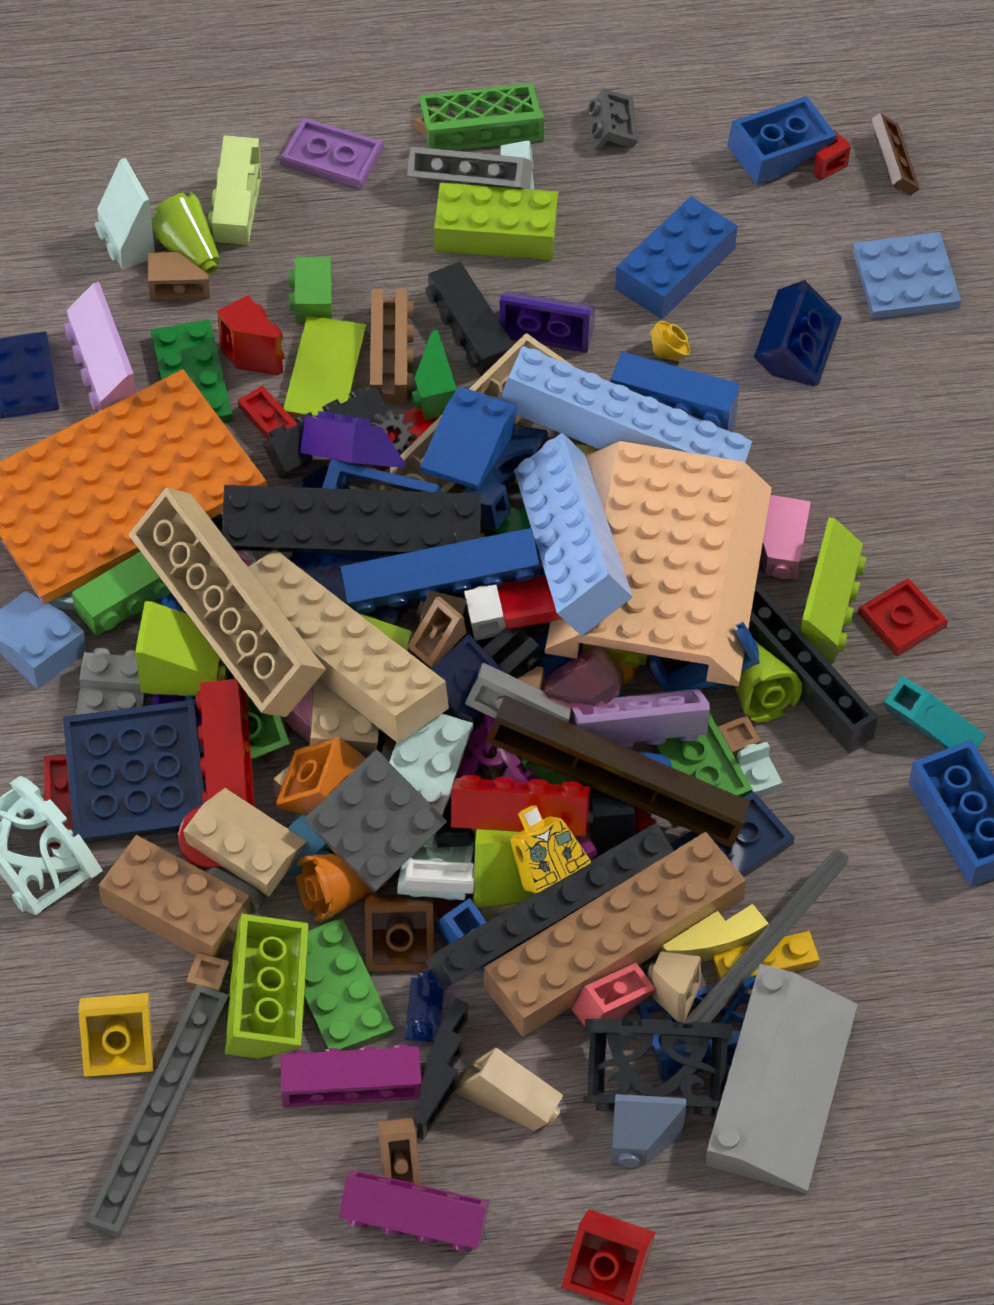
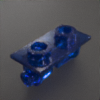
(424, 1008)

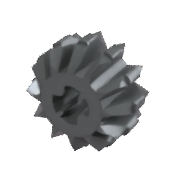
(402, 437)

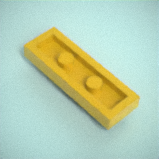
(791, 954)

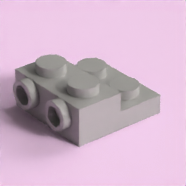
(109, 682)

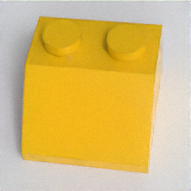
(116, 1034)

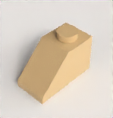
(676, 982)

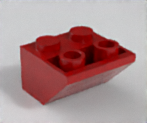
(250, 337)

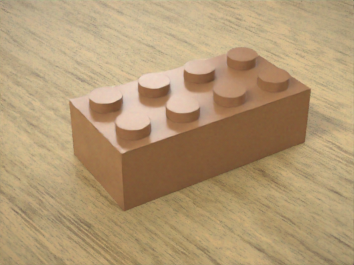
(173, 899)

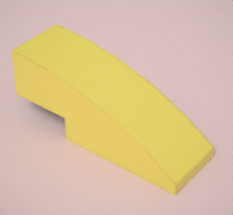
(717, 935)

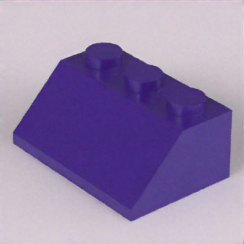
(547, 320)
(348, 440)

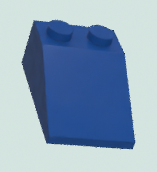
(779, 139)
(469, 438)

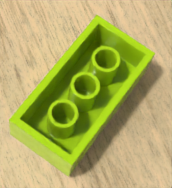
(495, 221)

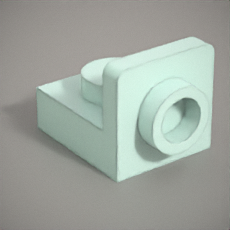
(759, 769)

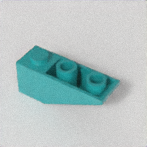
(930, 715)

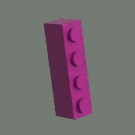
(350, 1076)
(414, 1210)

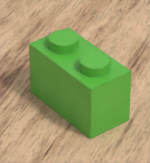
(312, 288)

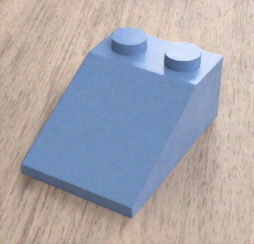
(39, 639)

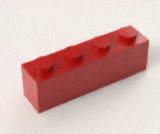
(225, 739)
(498, 802)

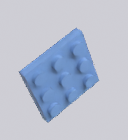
(906, 275)

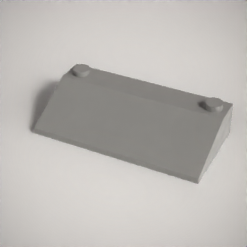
(781, 1080)

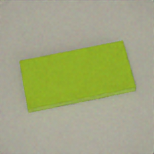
(324, 365)

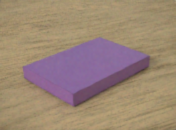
(332, 153)

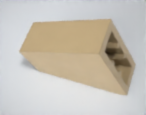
(510, 1090)

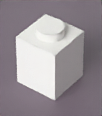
(485, 611)

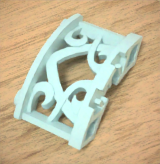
(71, 855)

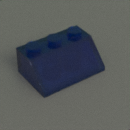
(798, 335)

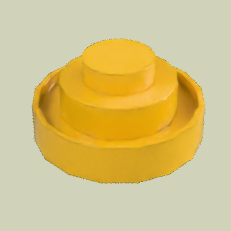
(669, 341)

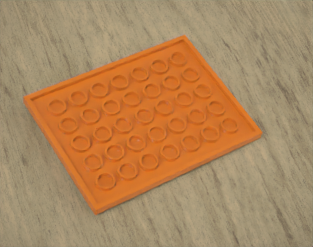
(90, 484)

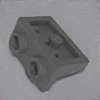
(612, 119)

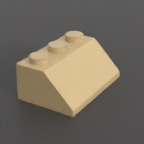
(244, 840)

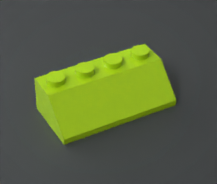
(832, 590)
(266, 987)

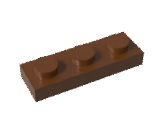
(895, 154)

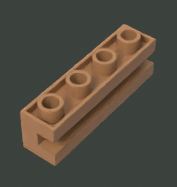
(390, 345)

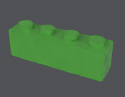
(118, 594)

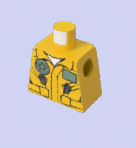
(545, 851)

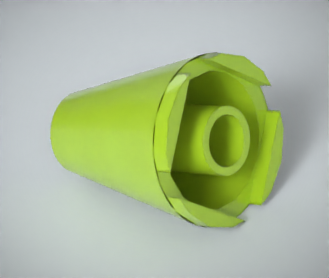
(184, 229)
(767, 688)

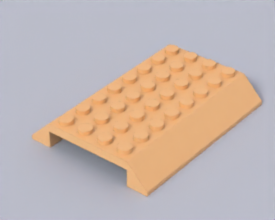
(689, 551)

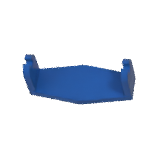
(695, 674)

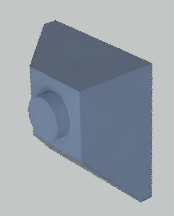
(645, 1127)

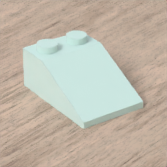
(126, 218)

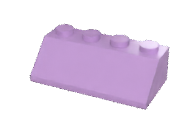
(99, 349)
(646, 717)

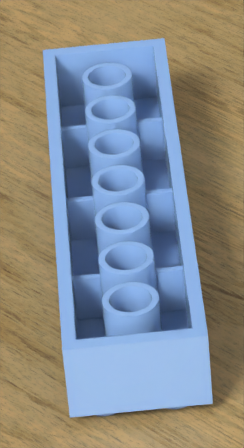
(606, 413)
(572, 534)

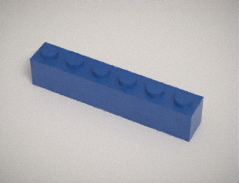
(441, 570)

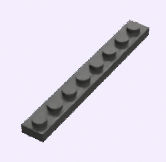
(157, 1111)

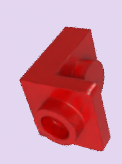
(832, 158)

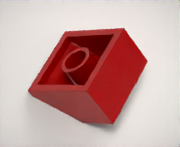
(608, 1258)

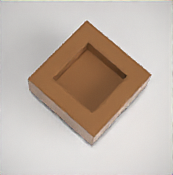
(739, 734)
(208, 972)

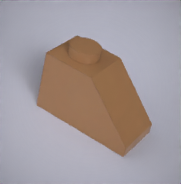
(175, 277)
(399, 1150)

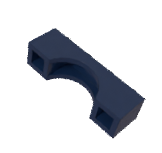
(493, 492)

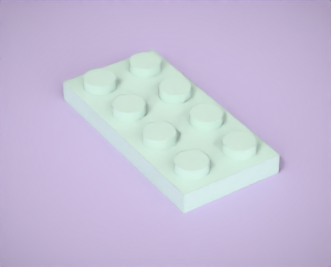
(432, 759)

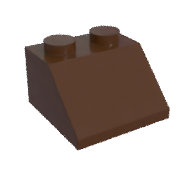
(398, 932)

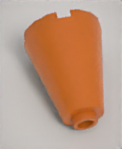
(329, 885)

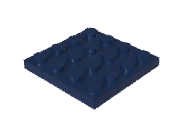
(133, 770)

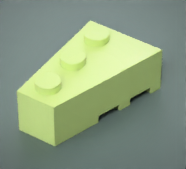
(236, 190)

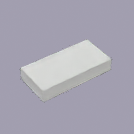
(439, 876)

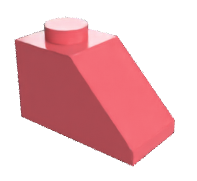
(613, 994)

